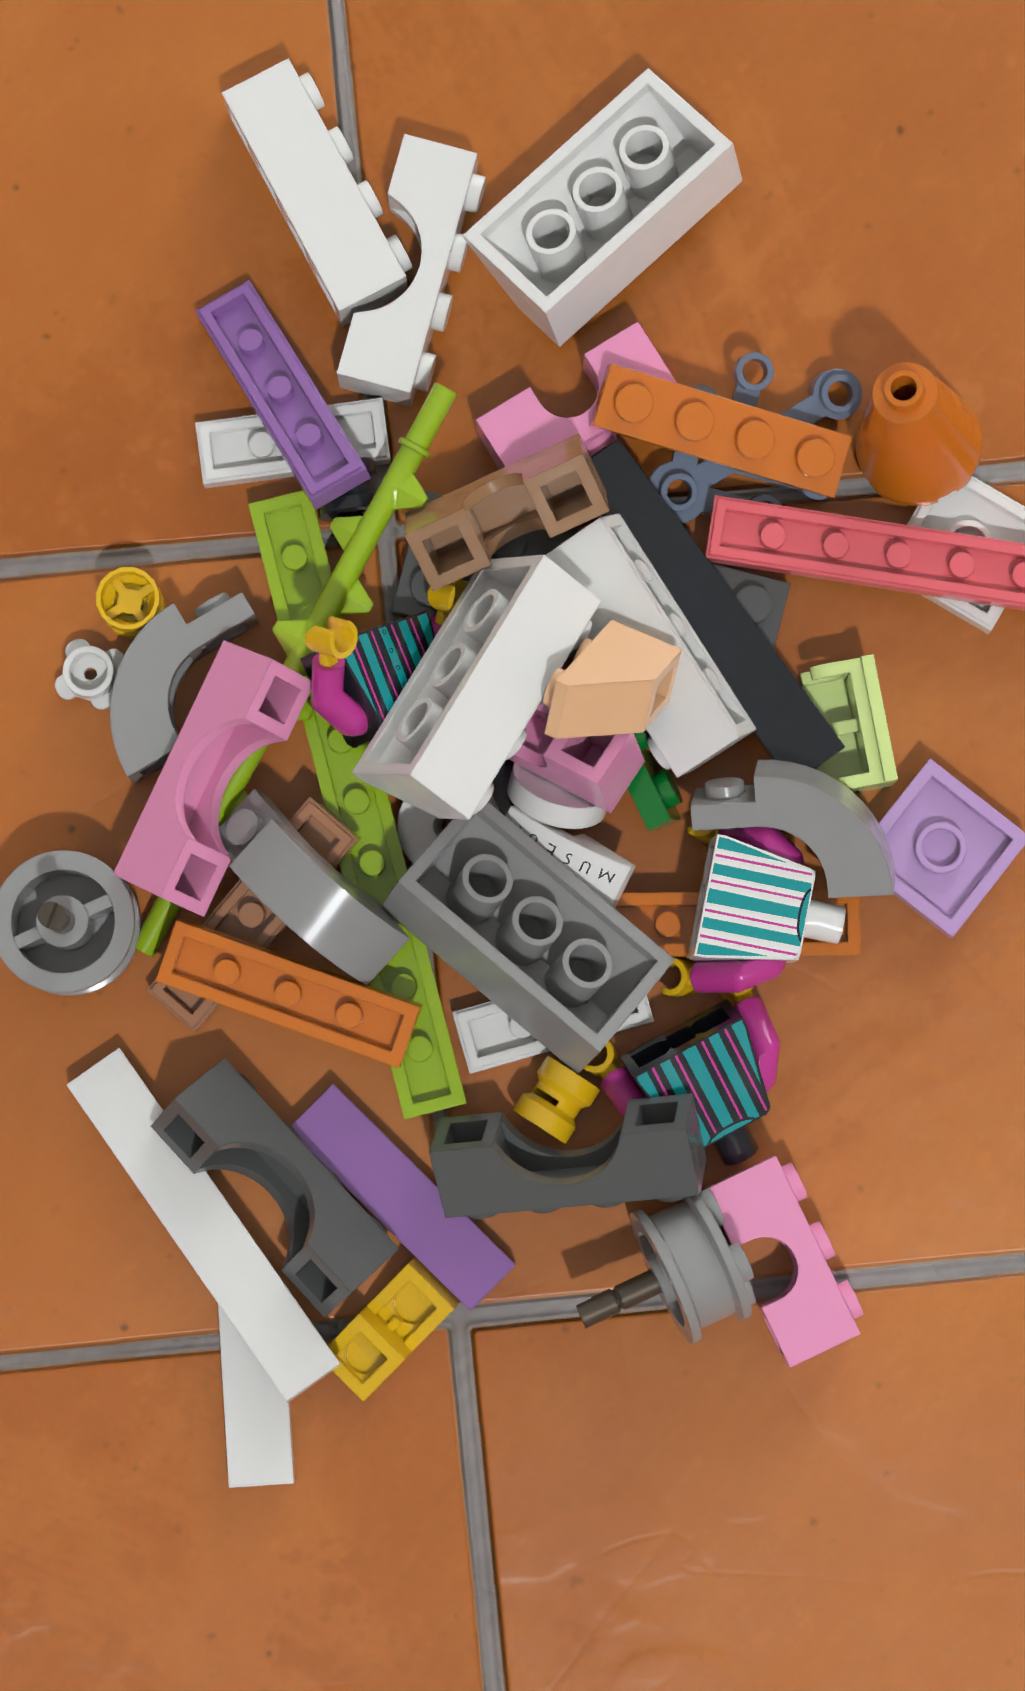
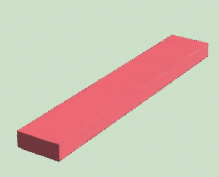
(866, 552)

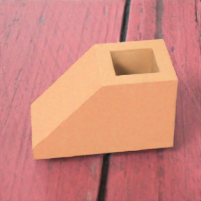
(611, 685)

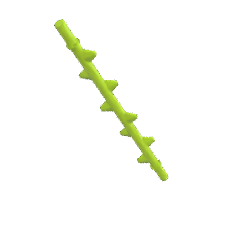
(340, 596)

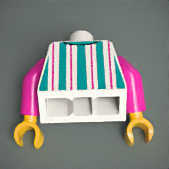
(751, 912)

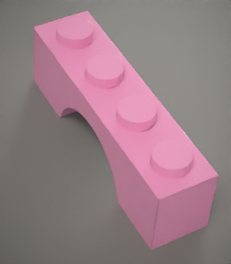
(177, 839)

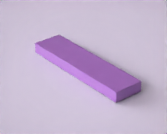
(282, 395)
(401, 1197)

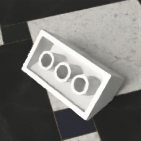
(605, 206)
(478, 686)

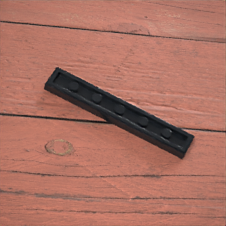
(780, 709)

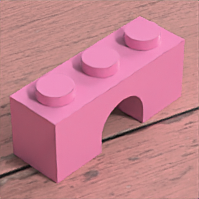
(525, 427)
(588, 767)
(813, 1308)

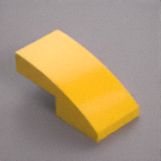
(391, 1328)

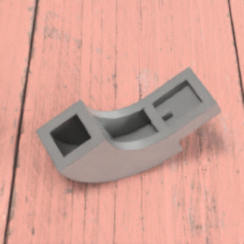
(152, 671)
(814, 810)
(308, 891)

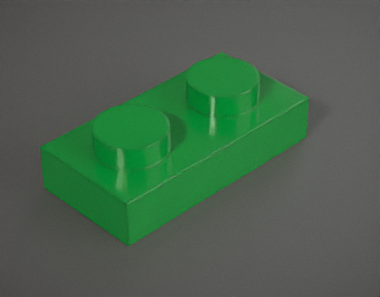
(654, 791)

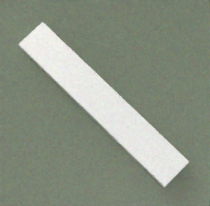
(205, 1229)

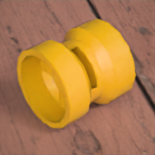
(124, 592)
(557, 1084)

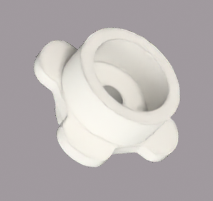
(80, 659)

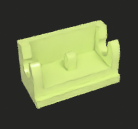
(853, 706)

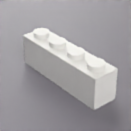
(316, 191)
(702, 708)

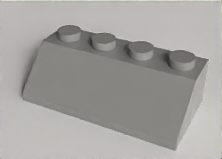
(528, 934)

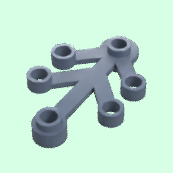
(706, 474)

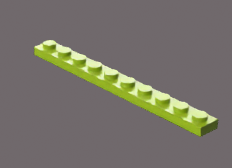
(296, 577)

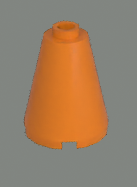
(917, 437)

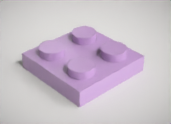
(946, 847)

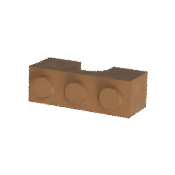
(541, 492)

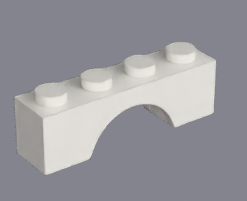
(390, 345)

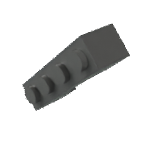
(231, 1128)
(493, 1168)

